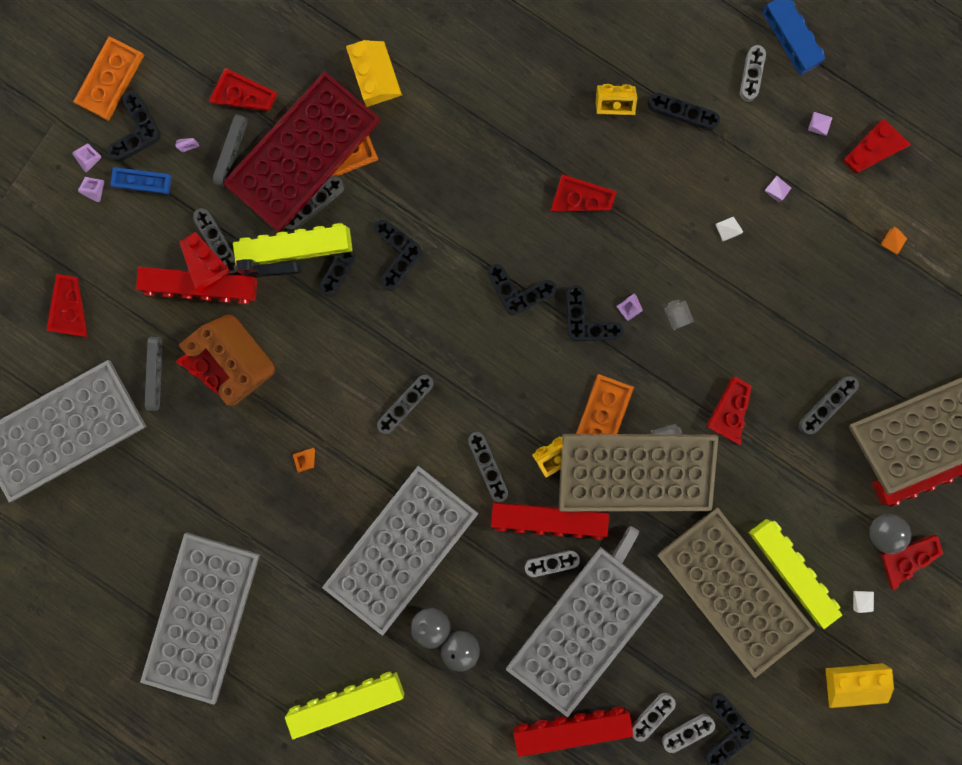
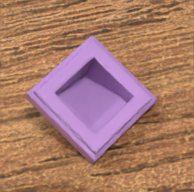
(820, 124)
(186, 144)
(86, 157)
(92, 188)
(778, 189)
(630, 307)

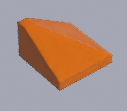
(894, 240)
(304, 460)

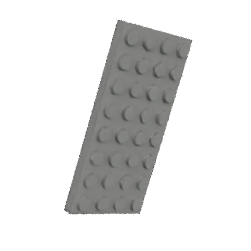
(65, 429)
(400, 550)
(200, 618)
(584, 632)

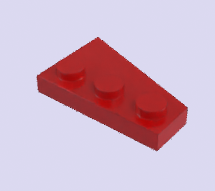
(241, 92)
(876, 146)
(581, 196)
(202, 262)
(67, 308)
(205, 368)
(730, 411)
(916, 555)

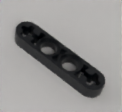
(683, 114)

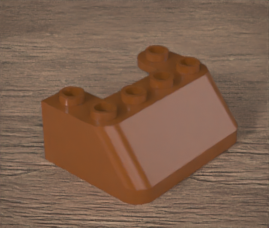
(235, 353)

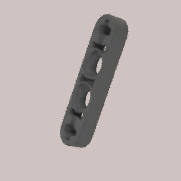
(230, 150)
(316, 206)
(218, 240)
(153, 373)
(402, 401)
(828, 405)
(491, 465)

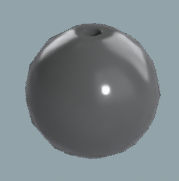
(890, 533)
(430, 628)
(460, 651)

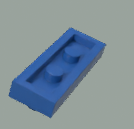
(140, 180)

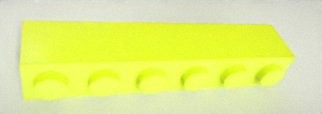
(296, 245)
(795, 573)
(344, 705)

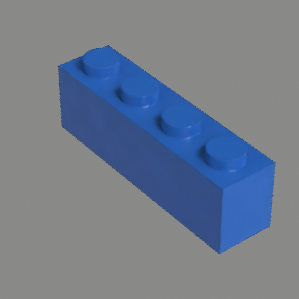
(793, 35)

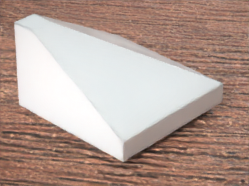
(728, 229)
(863, 601)

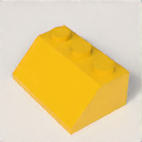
(373, 71)
(859, 685)

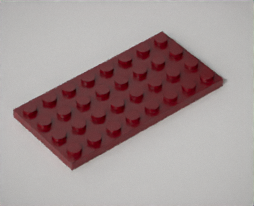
(302, 151)

